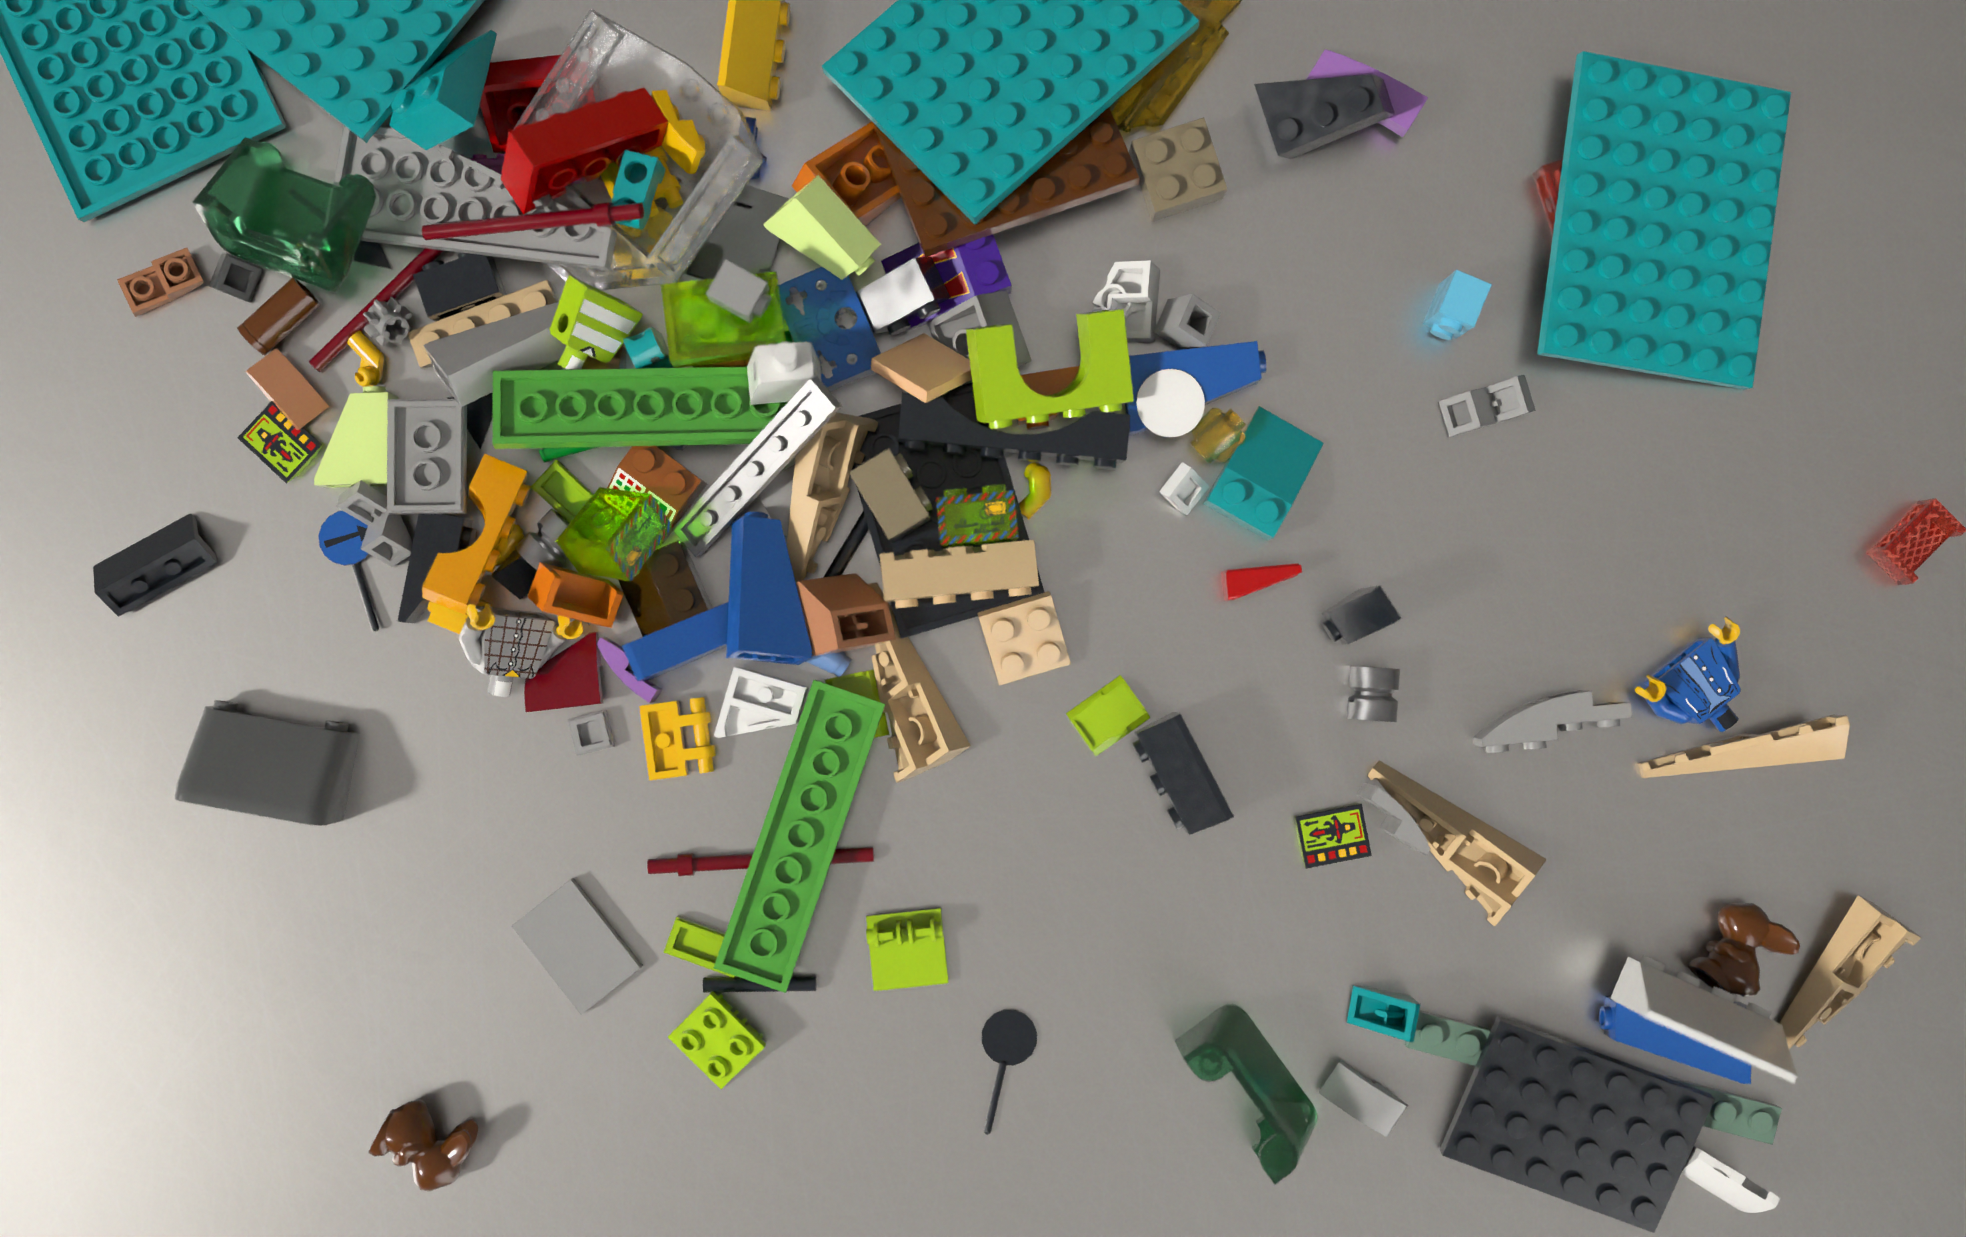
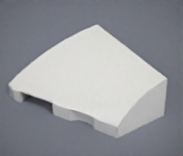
(1134, 289)
(1727, 1183)

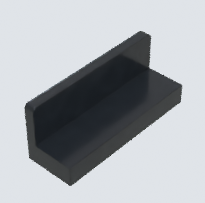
(152, 566)

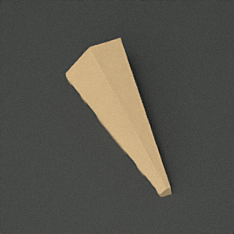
(821, 486)
(919, 717)
(1800, 743)
(1481, 856)
(1849, 961)

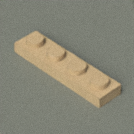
(497, 309)

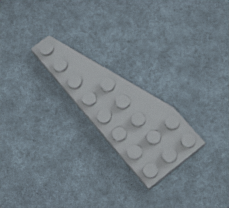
(444, 187)

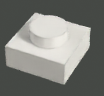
(1184, 488)

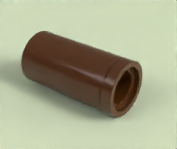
(278, 316)

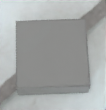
(591, 732)

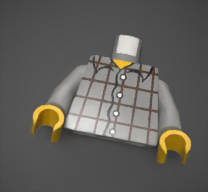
(512, 643)

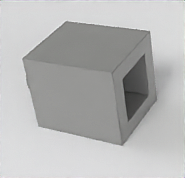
(739, 292)
(1187, 322)

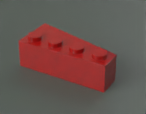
(578, 144)

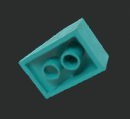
(444, 96)
(1264, 474)

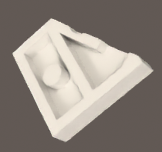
(758, 703)

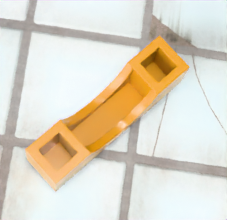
(457, 576)

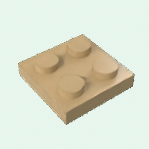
(1024, 638)

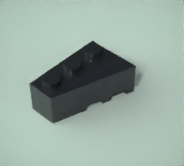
(1321, 110)

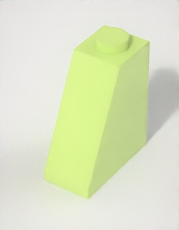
(824, 230)
(358, 442)

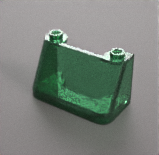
(285, 216)
(1234, 1044)

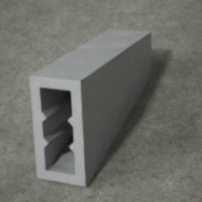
(510, 344)

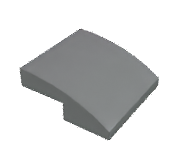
(1398, 820)

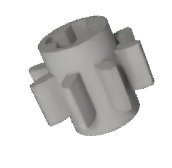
(387, 321)

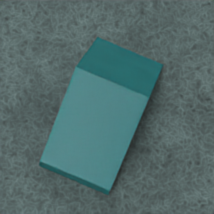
(1384, 1012)

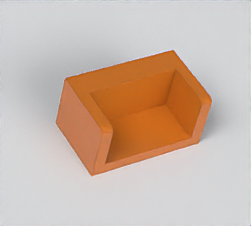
(575, 595)

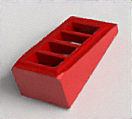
(1249, 580)

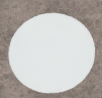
(1170, 403)

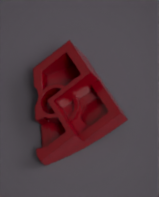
(567, 678)

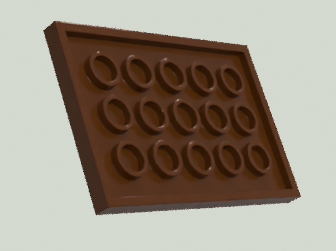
(1082, 171)

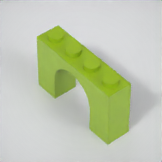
(1100, 380)

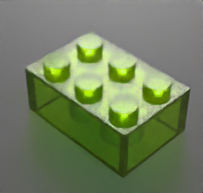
(709, 334)

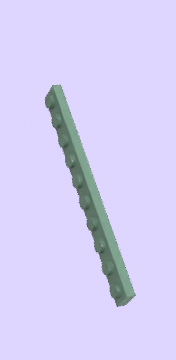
(1728, 1113)

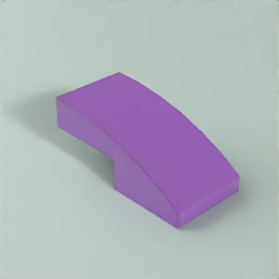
(618, 662)

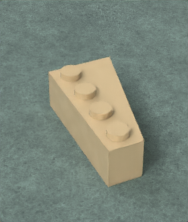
(959, 572)

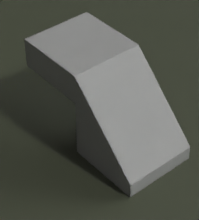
(1487, 405)
(386, 533)

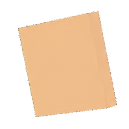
(923, 367)

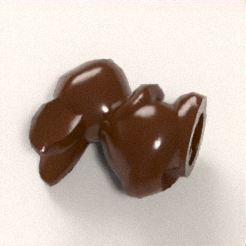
(1733, 959)
(411, 1138)

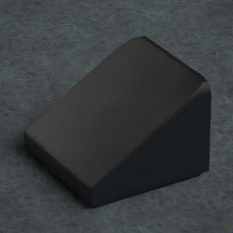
(515, 575)

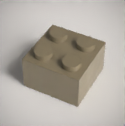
(1178, 169)
(890, 496)

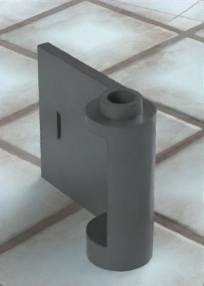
(740, 237)

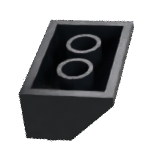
(1181, 774)

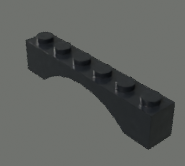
(1095, 437)

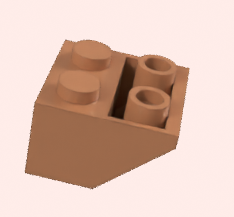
(843, 614)

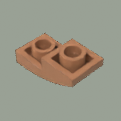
(161, 283)
(287, 389)

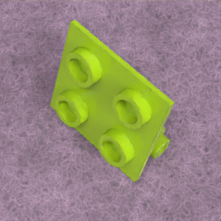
(907, 949)
(717, 1039)

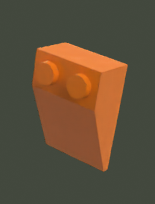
(855, 173)

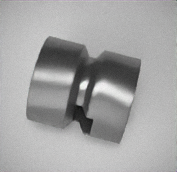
(542, 545)
(1373, 693)

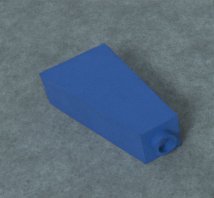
(1217, 369)
(763, 595)
(678, 644)
(1645, 1034)

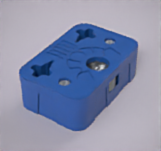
(825, 303)

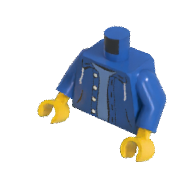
(1698, 681)

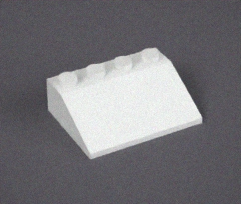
(1705, 1015)

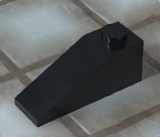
(432, 536)
(1359, 615)

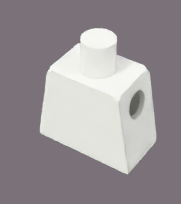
(780, 371)

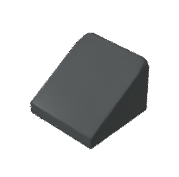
(235, 277)

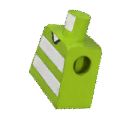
(590, 323)

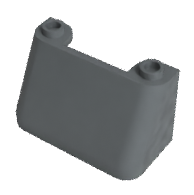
(269, 766)

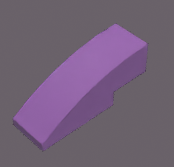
(1404, 99)

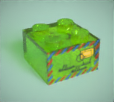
(977, 517)
(614, 533)

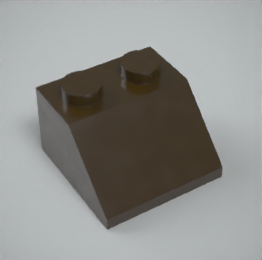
(665, 590)

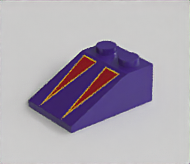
(965, 270)

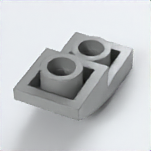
(1362, 1099)

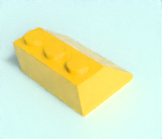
(752, 52)

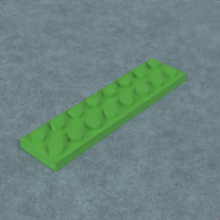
(626, 408)
(799, 836)

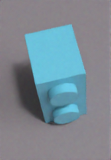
(1456, 305)

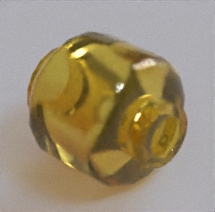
(1218, 435)

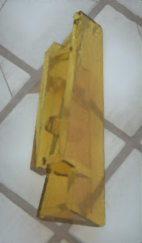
(1164, 86)

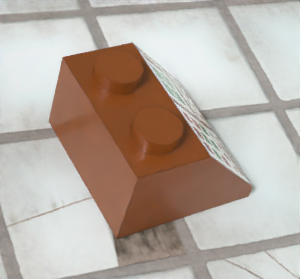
(656, 473)

